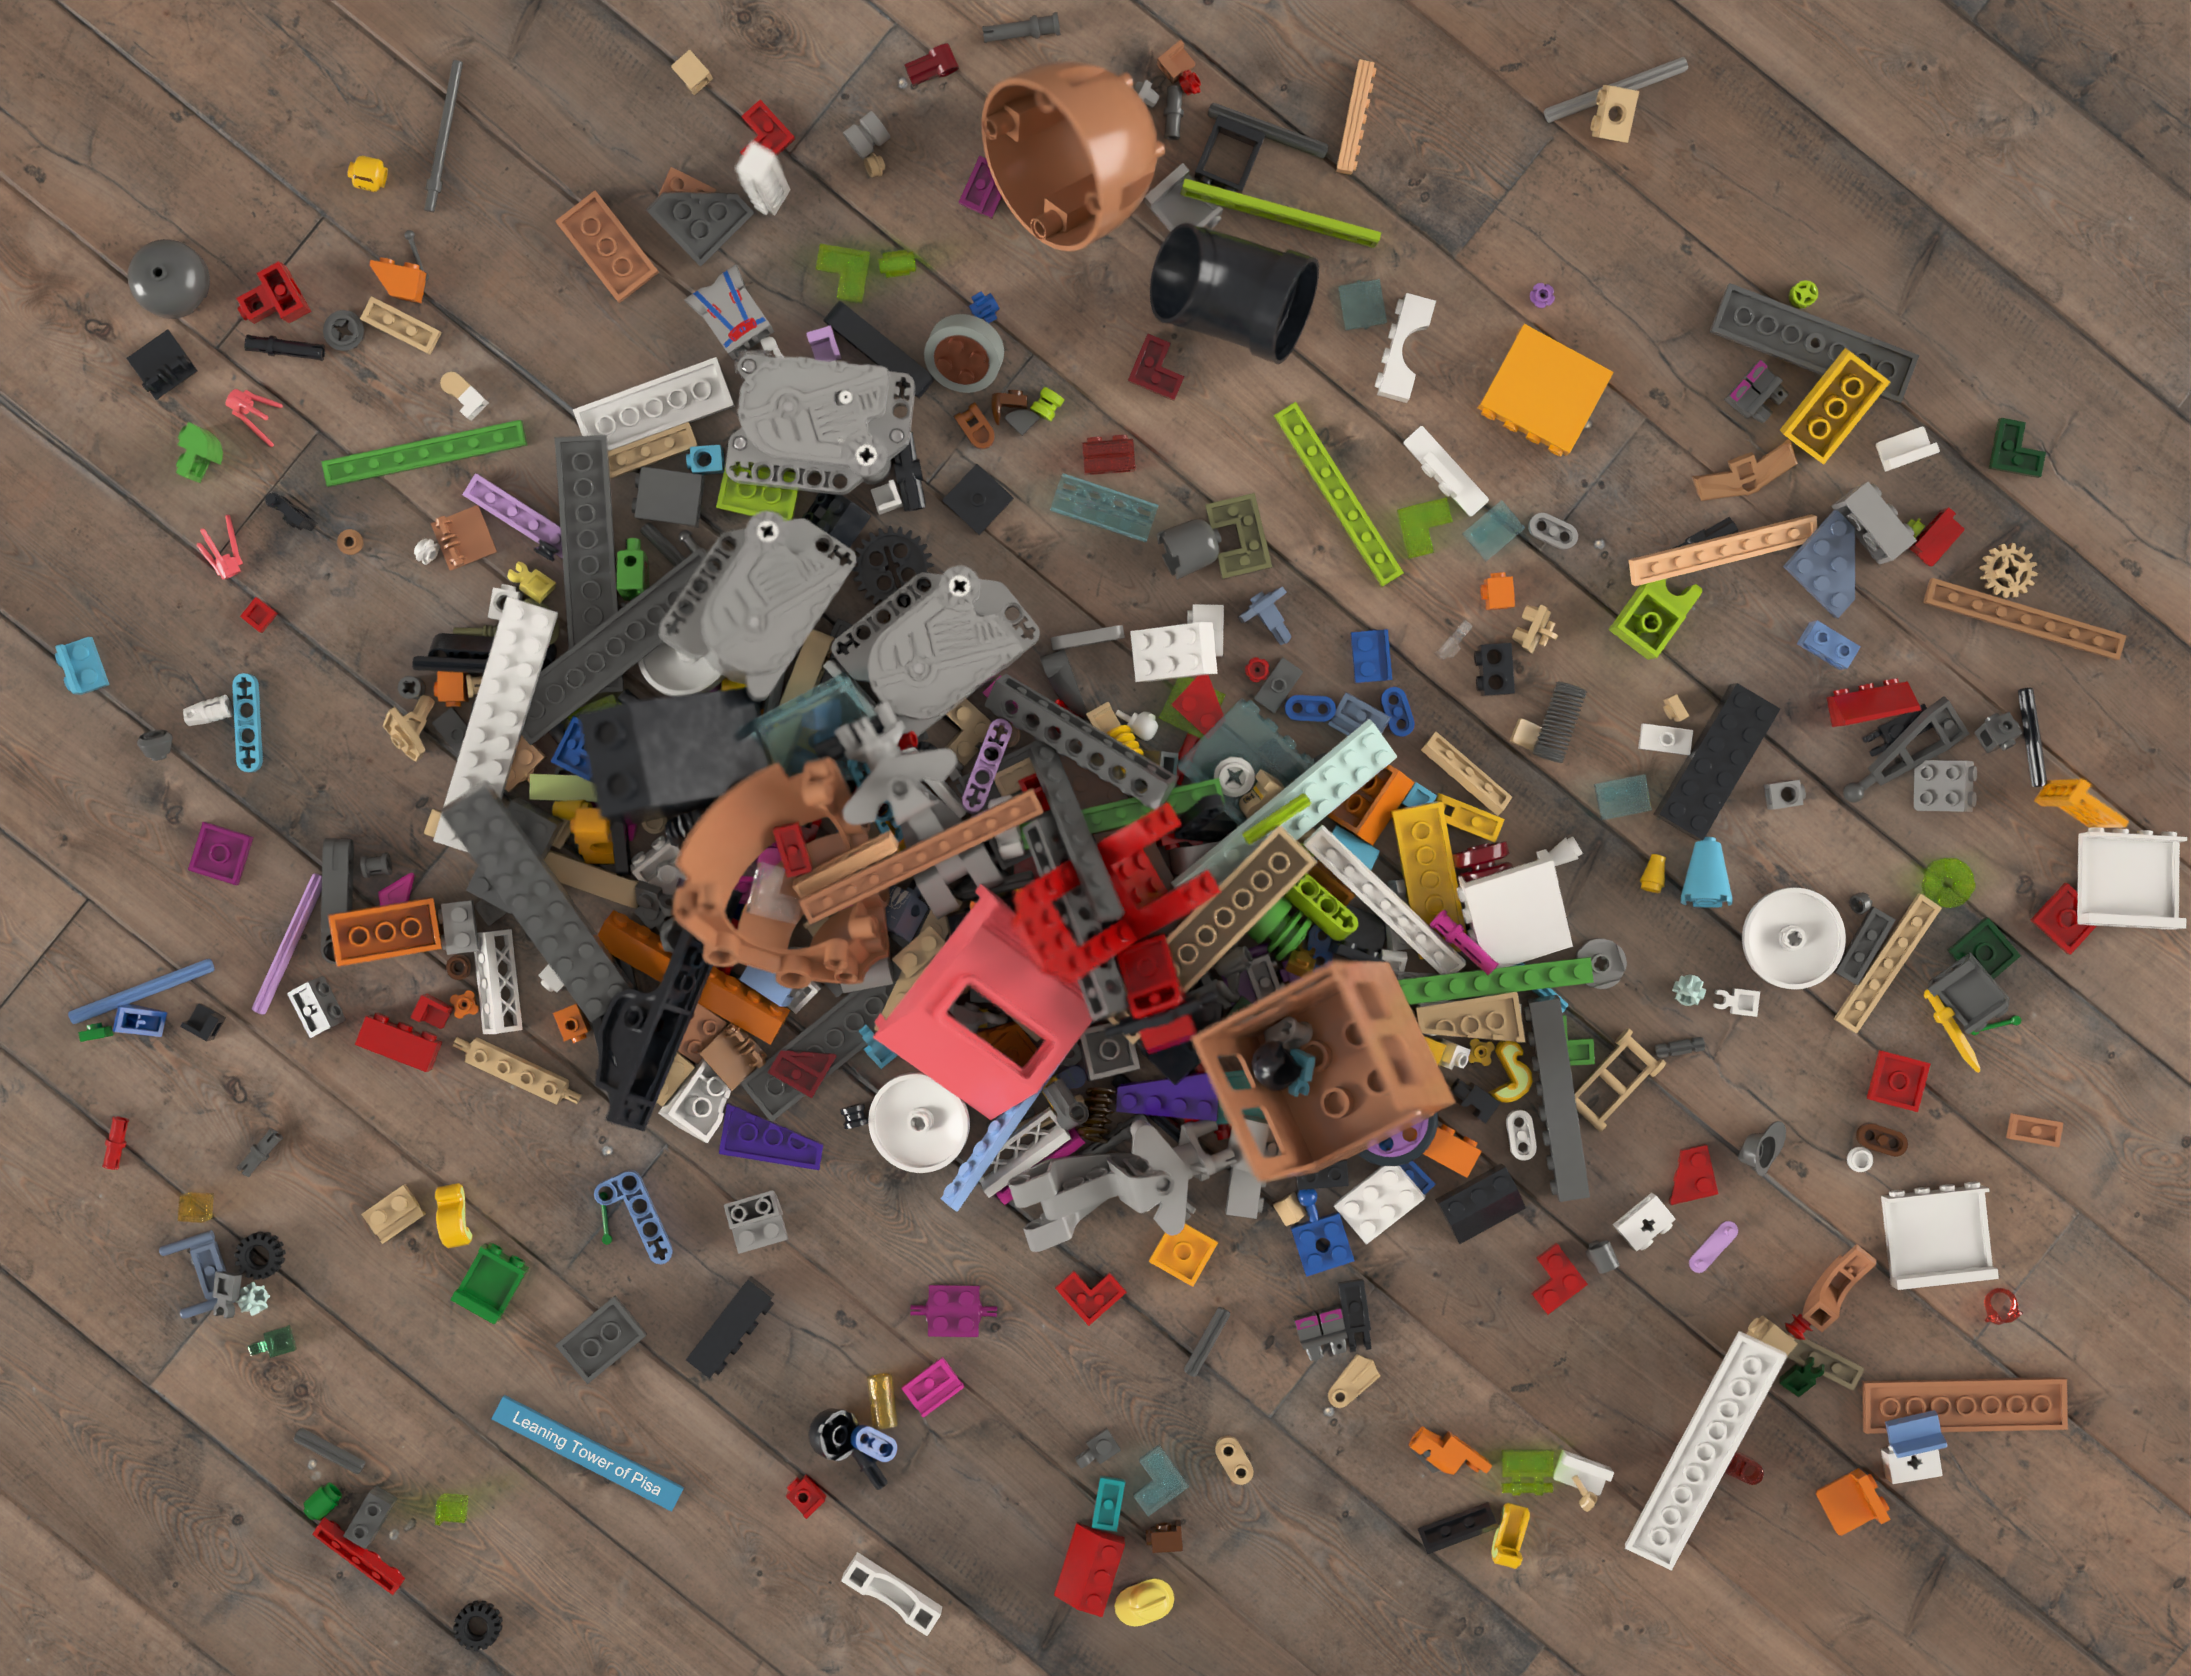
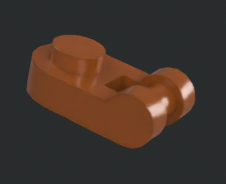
(979, 435)

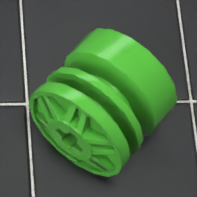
(1280, 928)

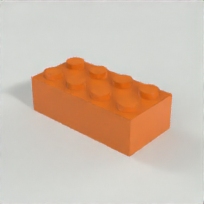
(384, 931)

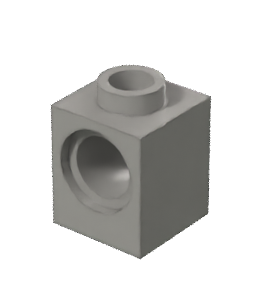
(1774, 798)

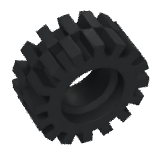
(246, 1262)
(478, 1610)

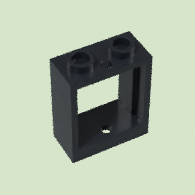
(1240, 133)

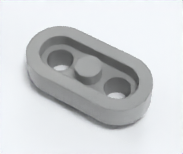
(1552, 531)

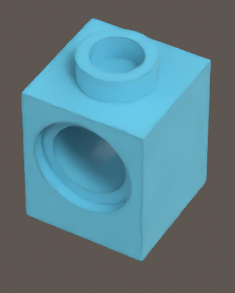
(717, 463)

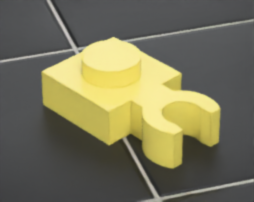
(533, 584)

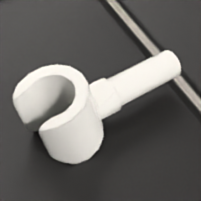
(770, 344)

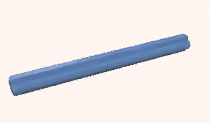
(141, 991)

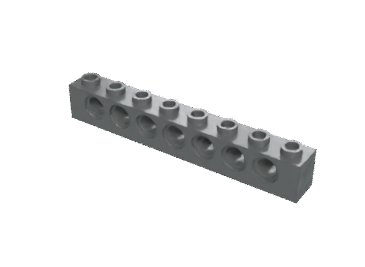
(1073, 728)
(1102, 985)

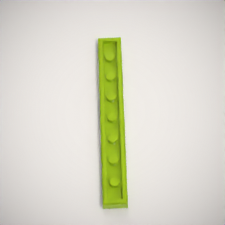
(1280, 213)
(1338, 494)

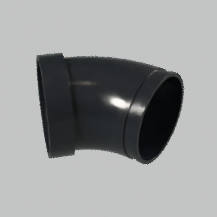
(1234, 290)

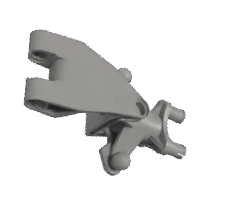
(916, 809)
(1141, 1179)

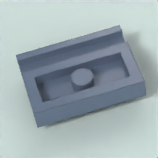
(1354, 712)

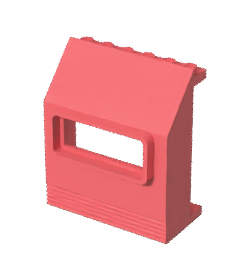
(996, 964)

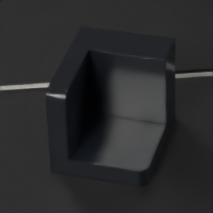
(204, 1023)

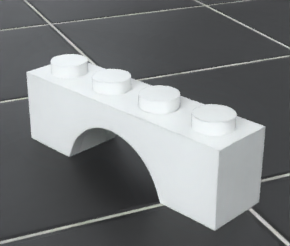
(1397, 378)
(877, 1582)

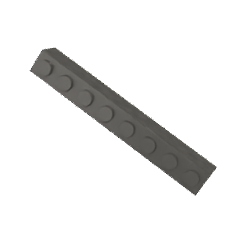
(1558, 1098)

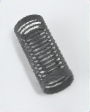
(1542, 750)

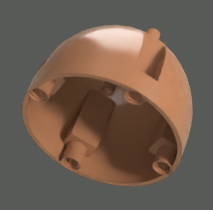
(1069, 150)

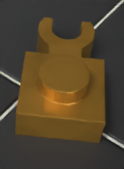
(1301, 961)

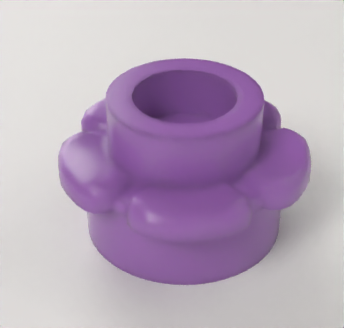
(1535, 296)

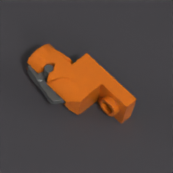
(1446, 1453)

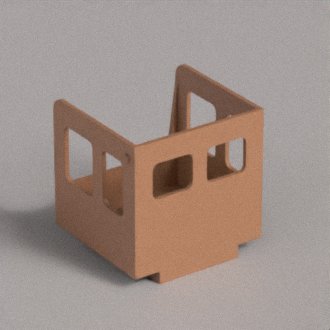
(1367, 1075)

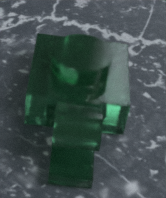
(276, 1342)

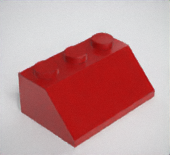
(1871, 702)
(1089, 1569)

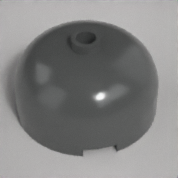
(168, 278)

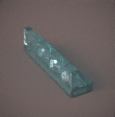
(1103, 511)

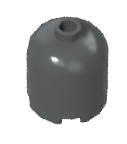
(1189, 547)

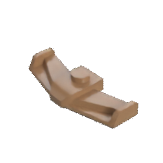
(1746, 474)

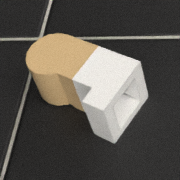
(458, 387)

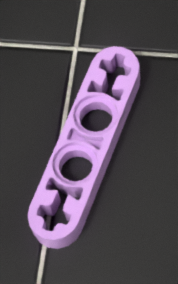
(989, 767)

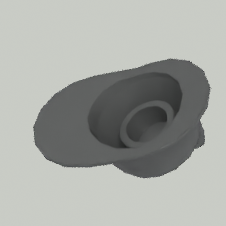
(1763, 1148)

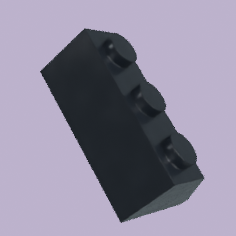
(1481, 1203)

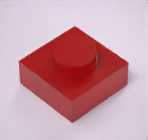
(259, 614)

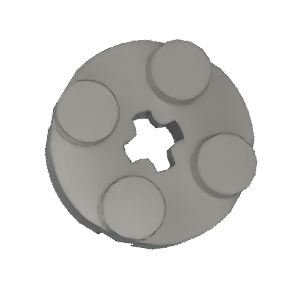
(1615, 959)

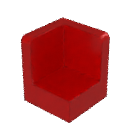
(432, 1011)

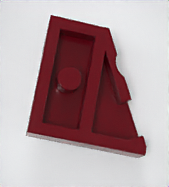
(802, 1069)

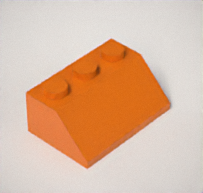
(1371, 806)

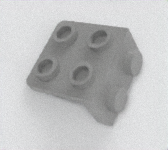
(1945, 786)

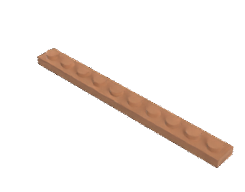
(921, 856)

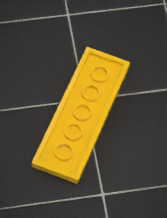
(1428, 863)

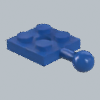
(1327, 1227)

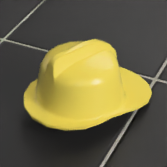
(1144, 1602)

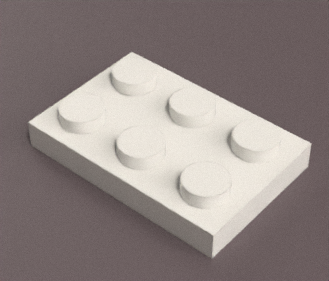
(1379, 1201)

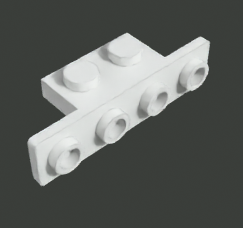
(1445, 470)

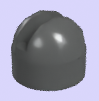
(1856, 906)

